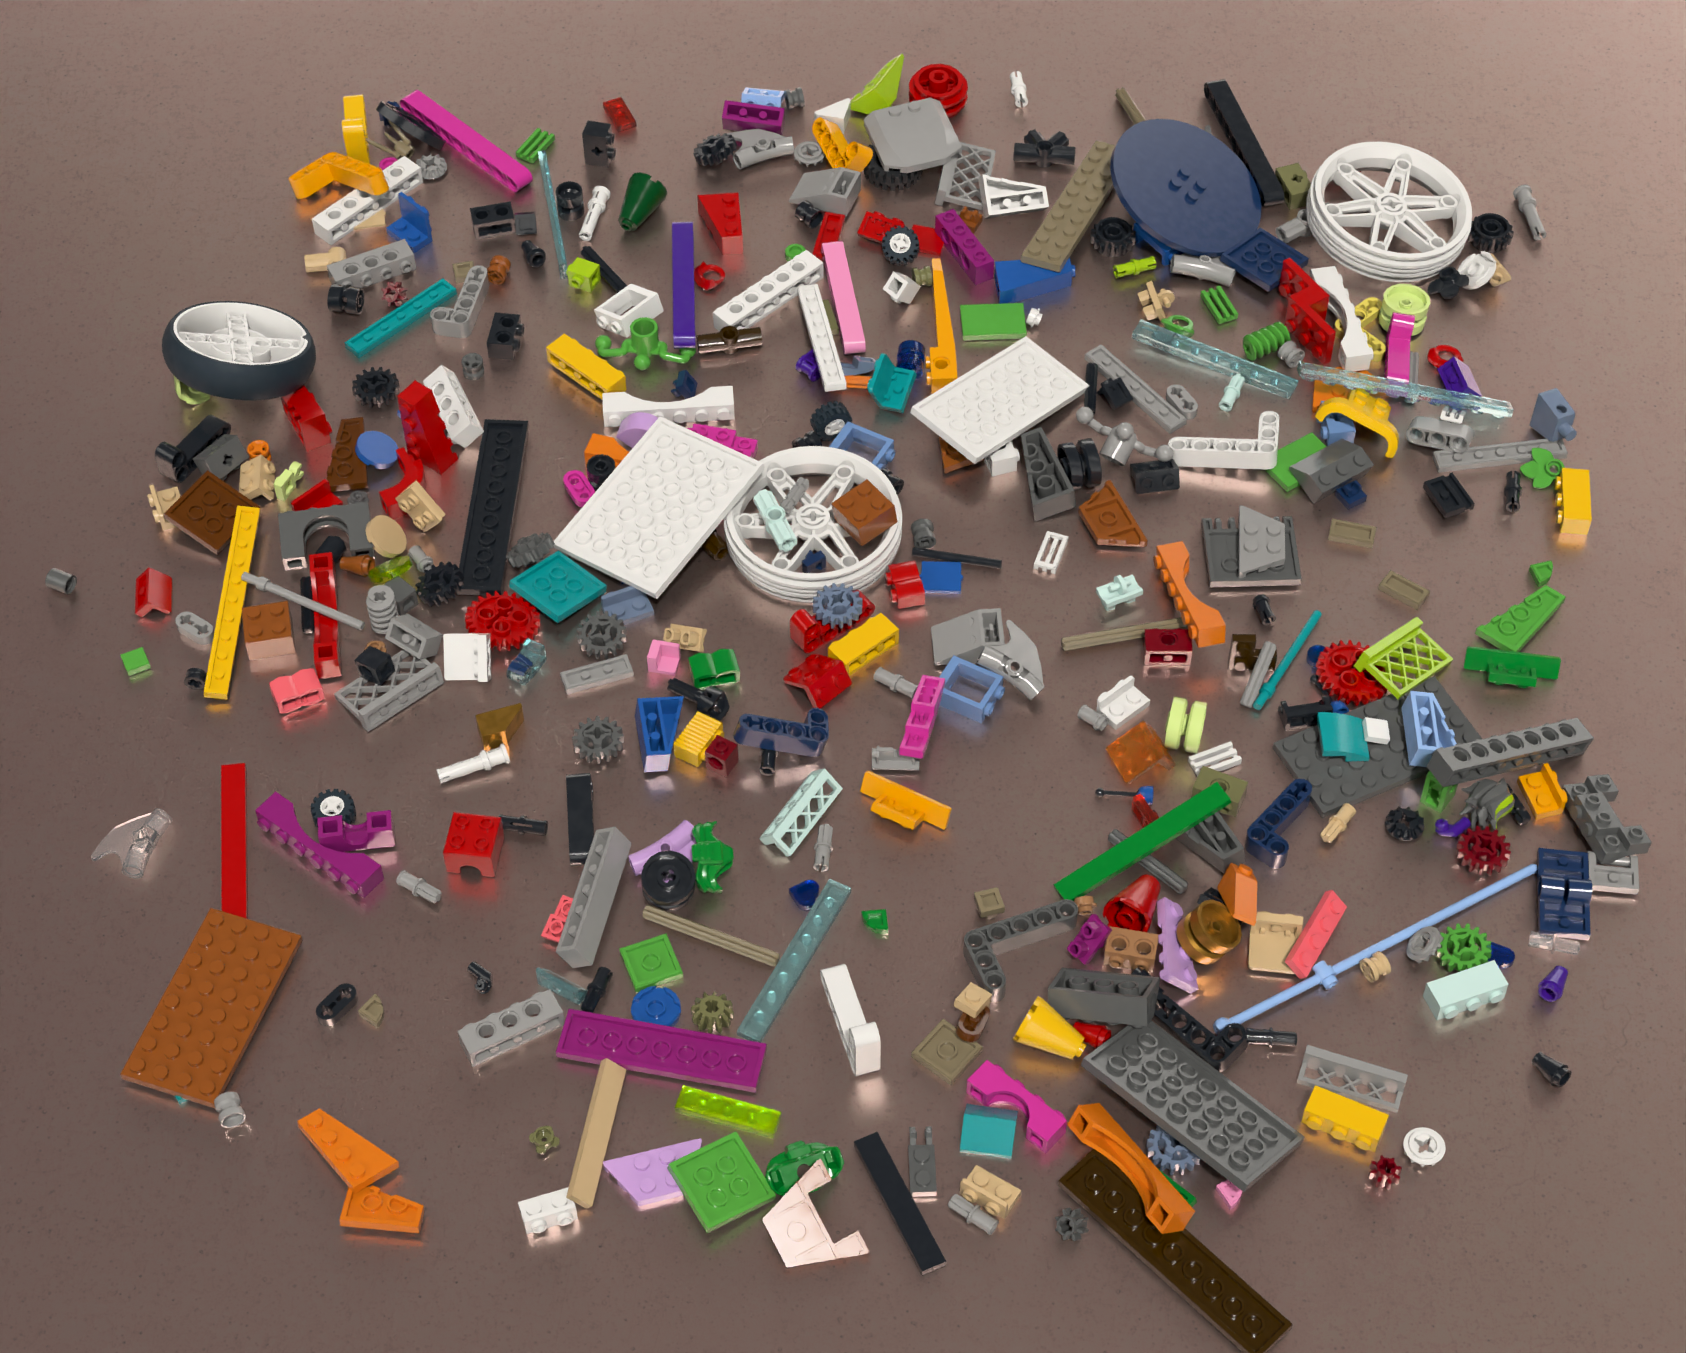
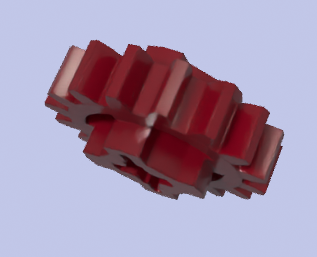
(1483, 850)

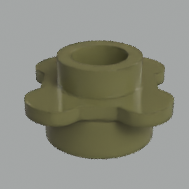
(541, 1133)

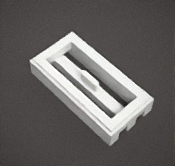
(1459, 418)
(1046, 565)
(1213, 756)

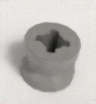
(1291, 354)

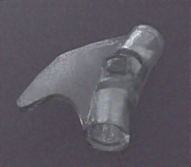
(134, 841)

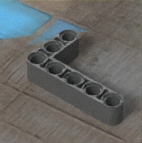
(1012, 939)

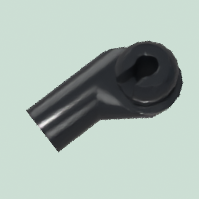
(483, 976)

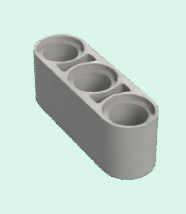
(1430, 434)

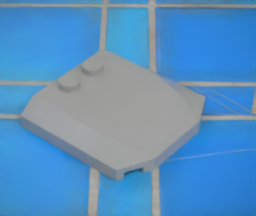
(912, 135)

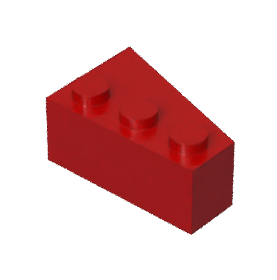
(307, 419)

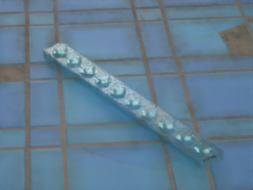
(1397, 388)

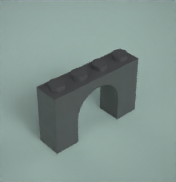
(298, 526)

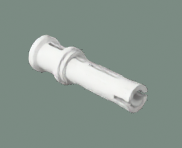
(596, 207)
(484, 760)

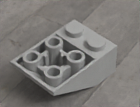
(829, 189)
(967, 635)

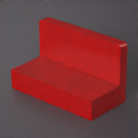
(316, 497)
(153, 591)

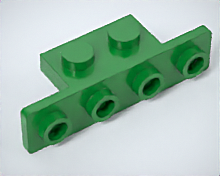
(1512, 667)

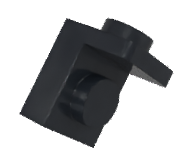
(1115, 393)

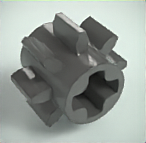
(1071, 1224)

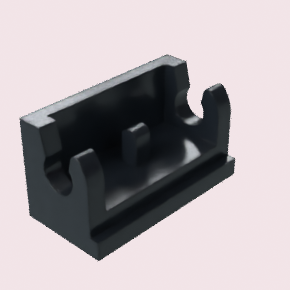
(1303, 715)

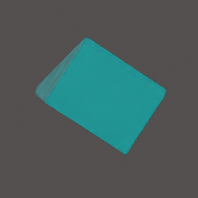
(988, 1131)

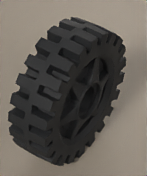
(892, 179)

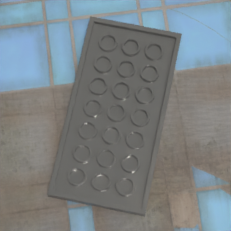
(1388, 767)
(1193, 1103)

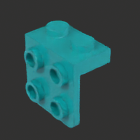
(890, 385)

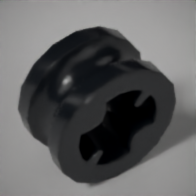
(195, 678)

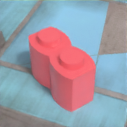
(296, 690)

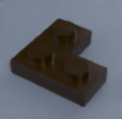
(1243, 653)

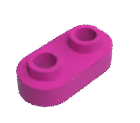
(581, 491)

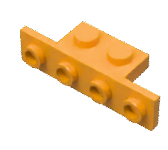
(903, 804)

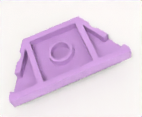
(646, 1173)

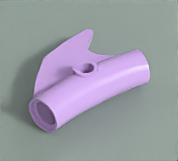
(677, 840)

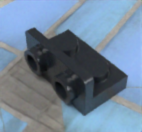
(1155, 476)

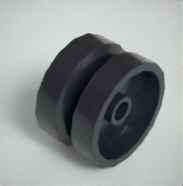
(1081, 463)
(681, 884)

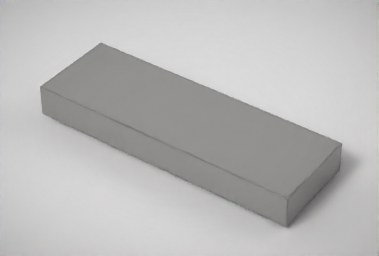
(596, 674)

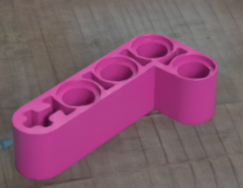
(1398, 347)

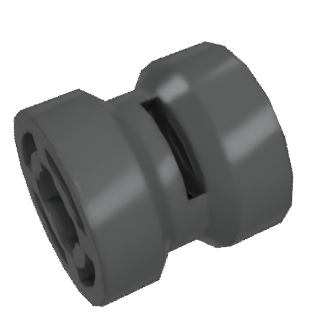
(923, 534)

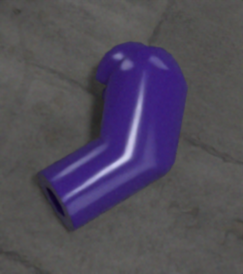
(1452, 830)

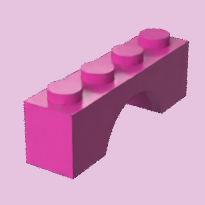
(993, 1086)

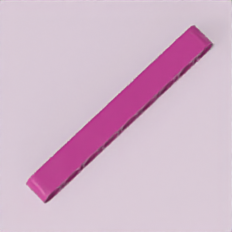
(468, 141)

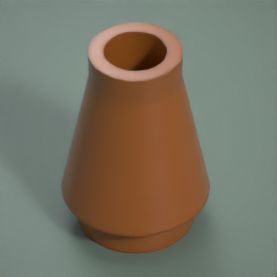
(358, 564)

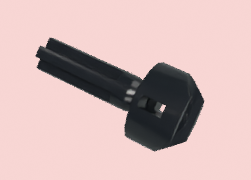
(706, 700)

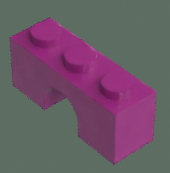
(374, 833)

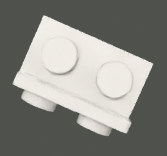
(1122, 702)
(547, 1211)

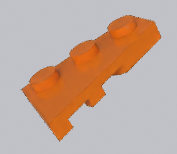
(381, 1211)

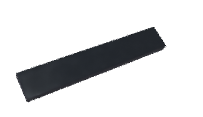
(900, 1203)

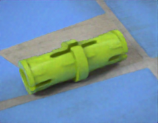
(1134, 267)

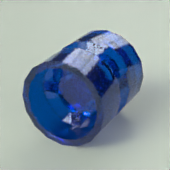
(911, 356)

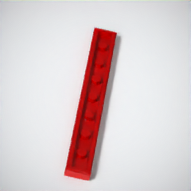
(234, 840)

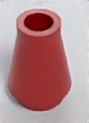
(1094, 1034)

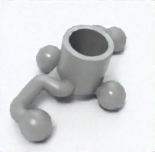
(1121, 440)

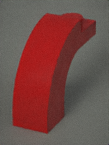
(412, 471)

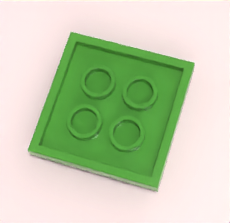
(721, 1182)

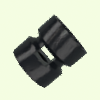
(570, 201)
(346, 299)
(599, 469)

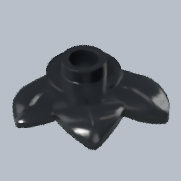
(1448, 283)

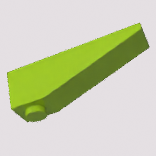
(881, 90)

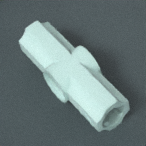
(775, 520)

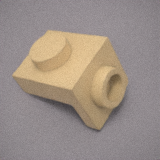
(1500, 276)
(973, 1000)

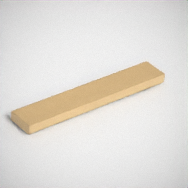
(596, 1133)

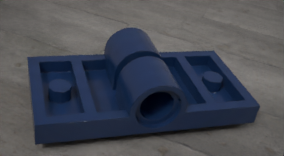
(1563, 893)

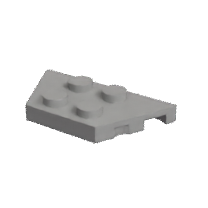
(1259, 541)

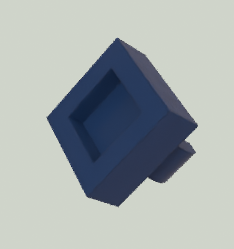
(684, 385)
(1351, 495)
(813, 561)

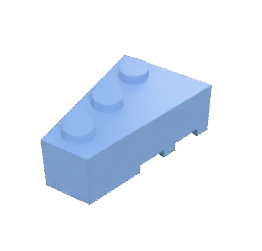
(1424, 727)

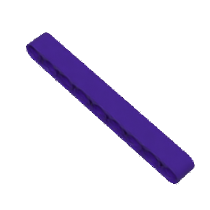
(683, 285)

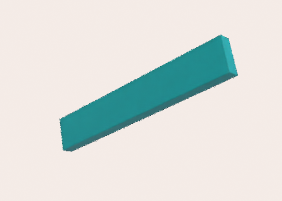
(400, 318)

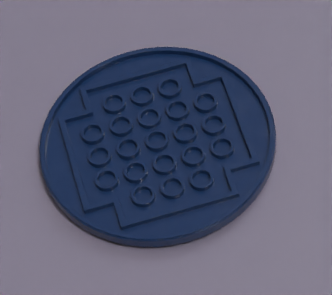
(1185, 187)

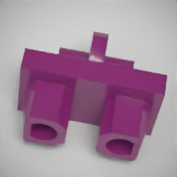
(1089, 939)

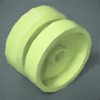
(1405, 300)
(1184, 724)

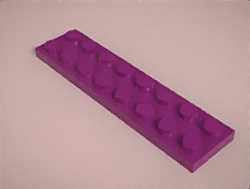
(662, 1050)

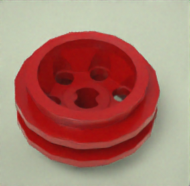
(940, 83)

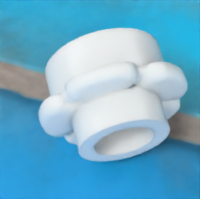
(1034, 317)

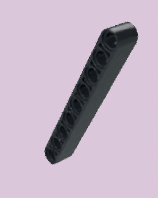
(1243, 141)

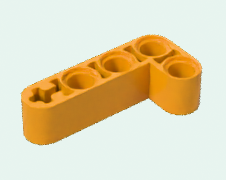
(837, 150)

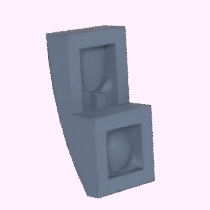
(859, 365)

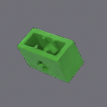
(1435, 795)

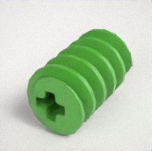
(1265, 340)

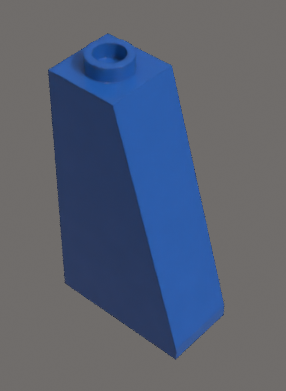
(1022, 281)

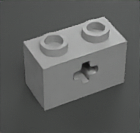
(413, 636)

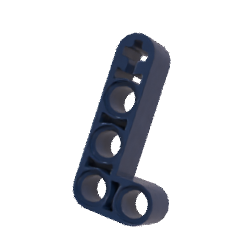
(785, 735)
(1269, 835)

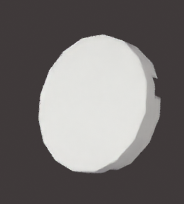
(1478, 269)

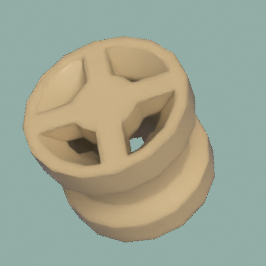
(1375, 966)

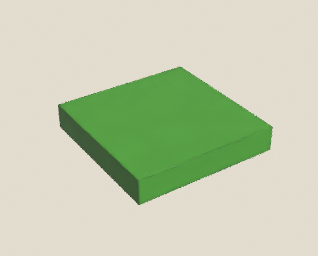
(651, 962)

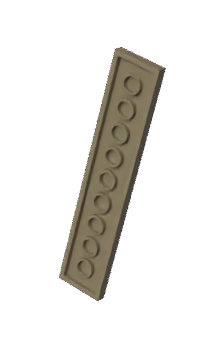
(1072, 211)

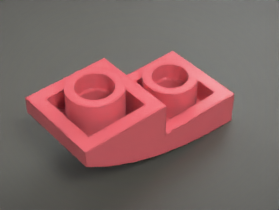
(556, 921)

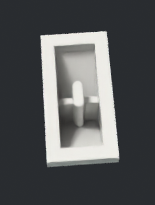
(836, 113)

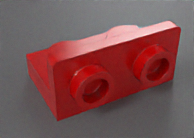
(876, 225)

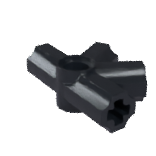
(1043, 151)

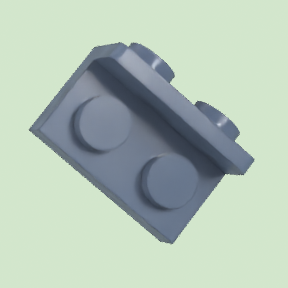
(628, 604)

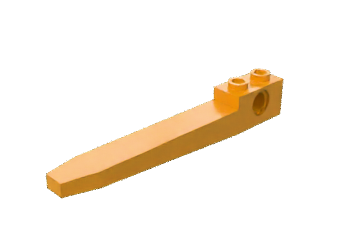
(943, 357)

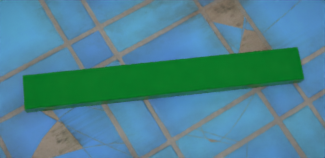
(1143, 843)

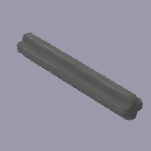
(1154, 866)

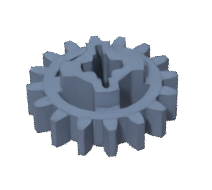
(837, 605)
(1174, 1155)

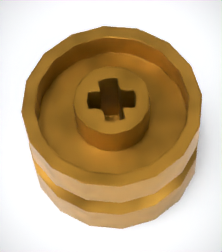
(1208, 932)

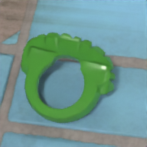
(1185, 330)

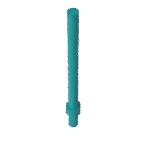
(1268, 688)

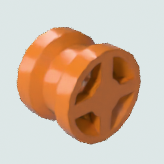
(257, 448)

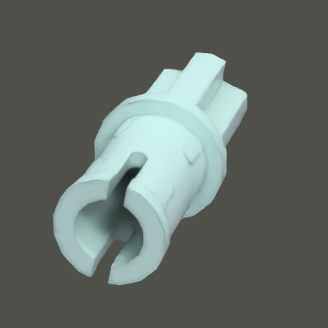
(1231, 392)

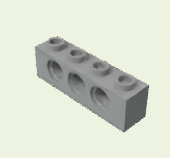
(373, 265)
(506, 1038)

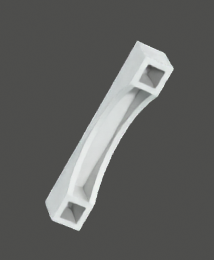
(1354, 350)
(711, 405)

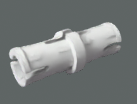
(1018, 89)

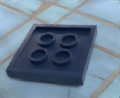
(1261, 258)

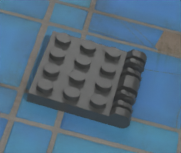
(1223, 557)

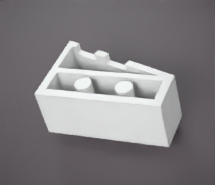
(1010, 197)

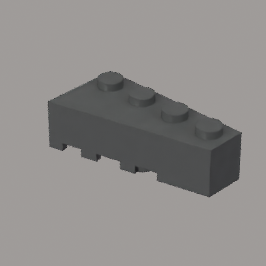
(1047, 480)

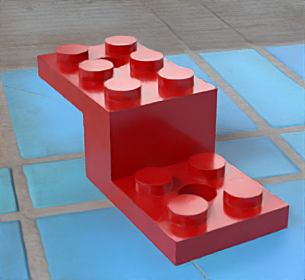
(1307, 311)

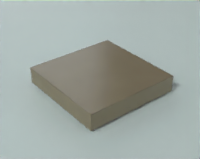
(946, 1052)

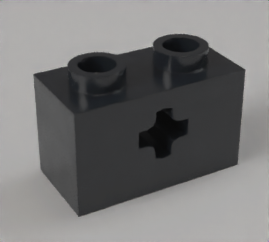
(598, 144)

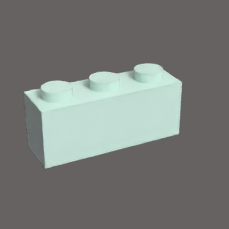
(1465, 990)

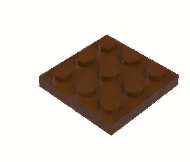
(208, 511)

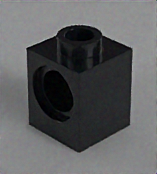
(374, 665)

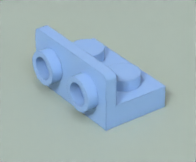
(762, 97)

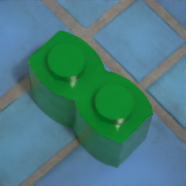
(714, 668)

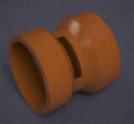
(498, 269)

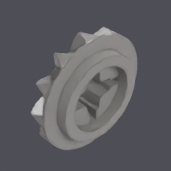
(813, 148)
(435, 171)
(1416, 944)

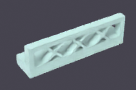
(794, 807)

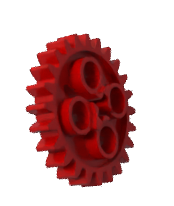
(505, 618)
(1339, 675)

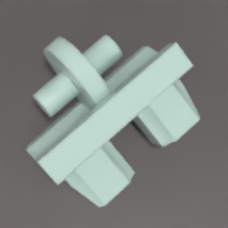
(1119, 591)

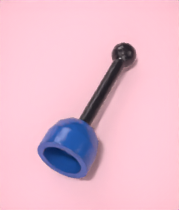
(1338, 706)
(1146, 791)

